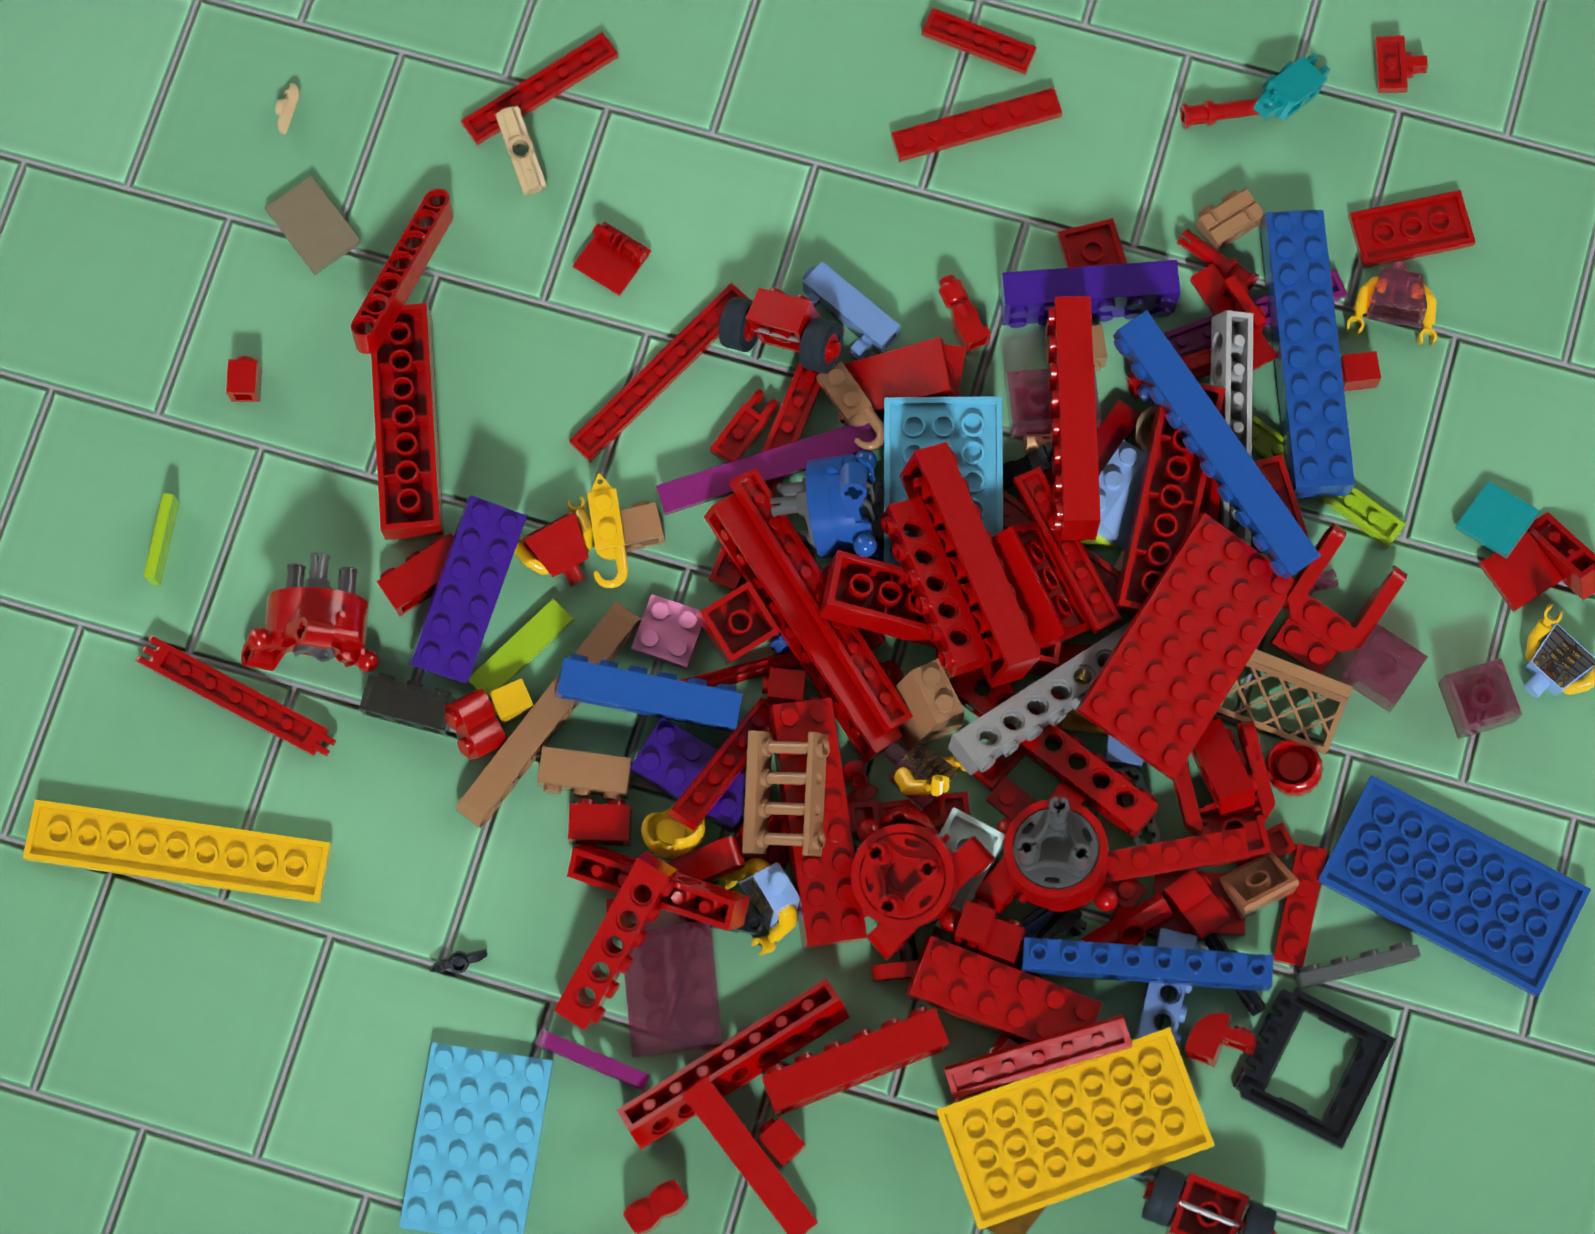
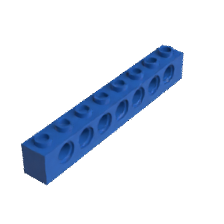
(1147, 964)

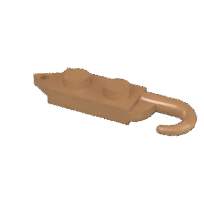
(851, 403)

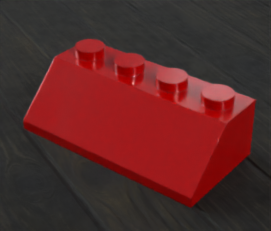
(1039, 585)

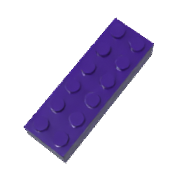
(1114, 291)
(467, 590)

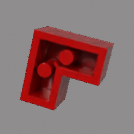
(988, 936)

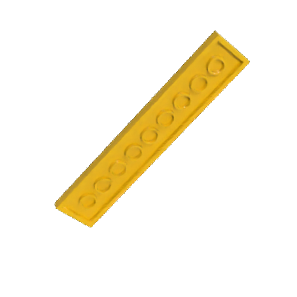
(177, 851)

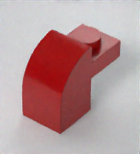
(1212, 1033)

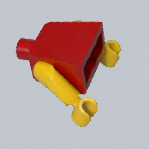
(559, 545)

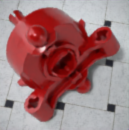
(910, 879)

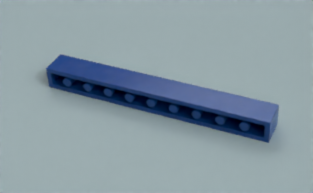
(1215, 445)

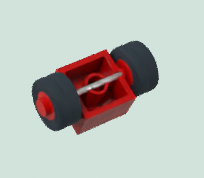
(783, 323)
(1202, 1206)

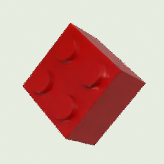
(738, 623)

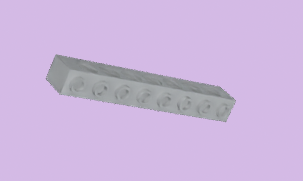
(1234, 372)
(967, 743)

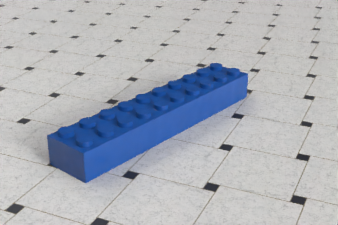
(1307, 353)

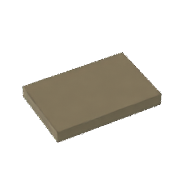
(312, 225)

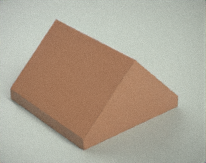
(1258, 884)

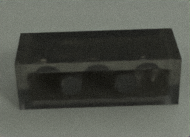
(406, 704)

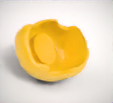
(669, 837)

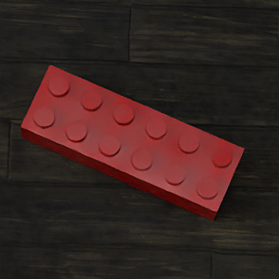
(995, 994)
(854, 1062)

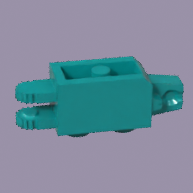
(1292, 88)

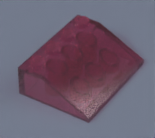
(674, 991)

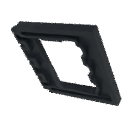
(1353, 1086)

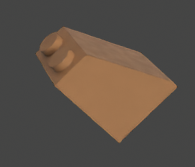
(931, 703)

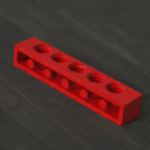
(914, 517)
(688, 898)
(574, 1002)

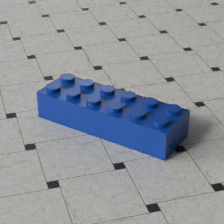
(649, 694)

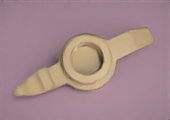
(286, 107)

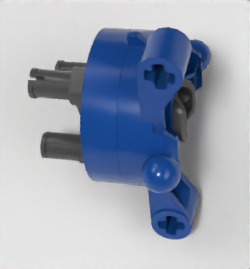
(835, 504)

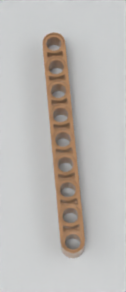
(542, 722)

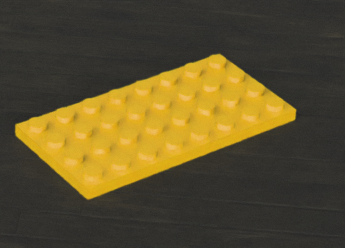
(1074, 1129)

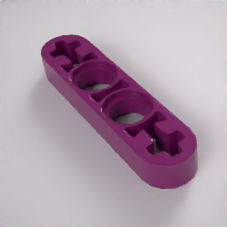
(592, 1060)

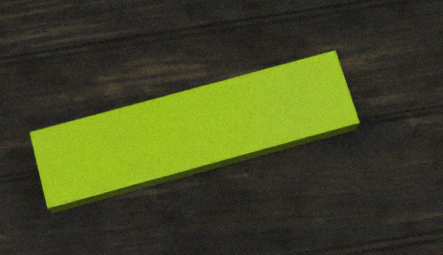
(522, 648)

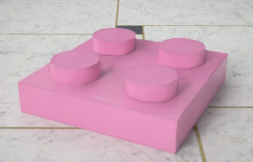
(668, 632)

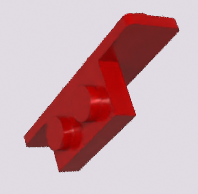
(1233, 295)

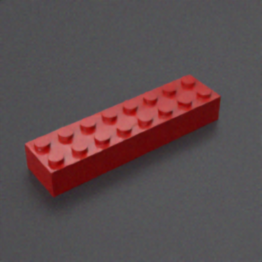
(1073, 418)
(407, 428)
(1163, 509)
(970, 550)
(878, 600)
(827, 903)

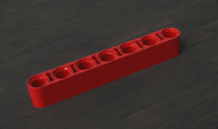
(402, 271)

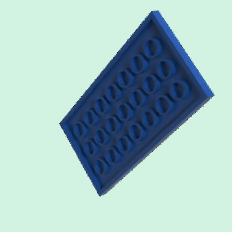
(1454, 886)

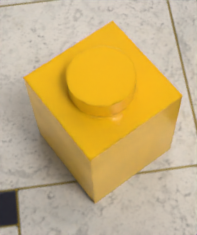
(511, 701)

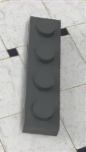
(1369, 961)

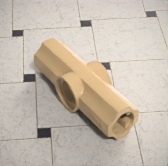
(515, 135)

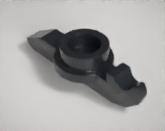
(458, 961)

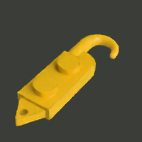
(607, 530)

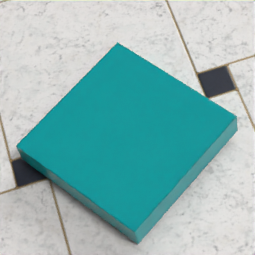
(1497, 519)

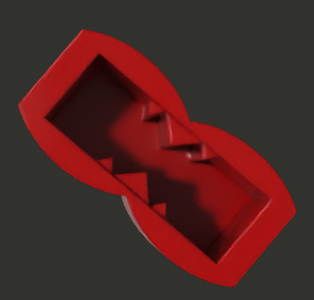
(475, 724)
(1196, 904)
(649, 1211)

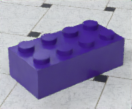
(673, 761)

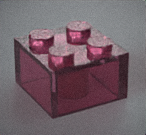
(1383, 668)
(1479, 698)

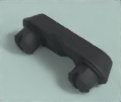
(1040, 457)
(1058, 928)

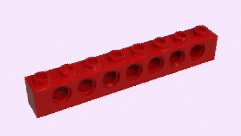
(1056, 763)
(735, 1061)

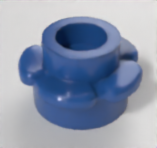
(779, 644)

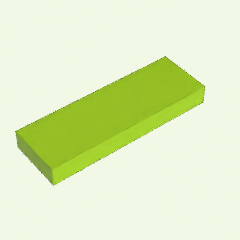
(161, 539)

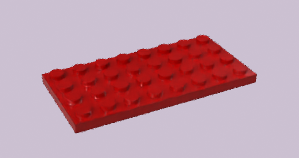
(1186, 646)

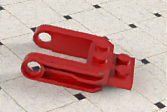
(1316, 632)
(1252, 818)

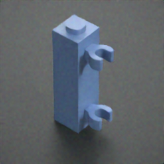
(852, 309)

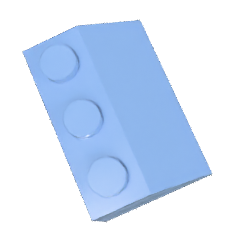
(1118, 493)

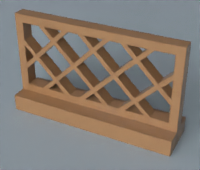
(1300, 678)

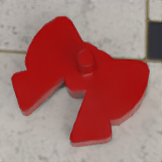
(863, 789)

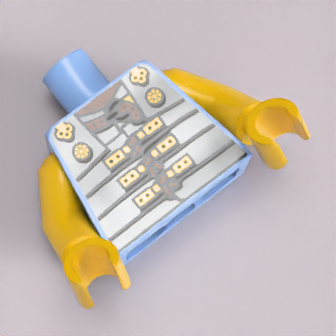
(1557, 660)
(771, 897)

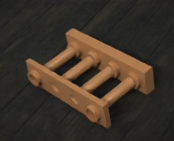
(757, 793)

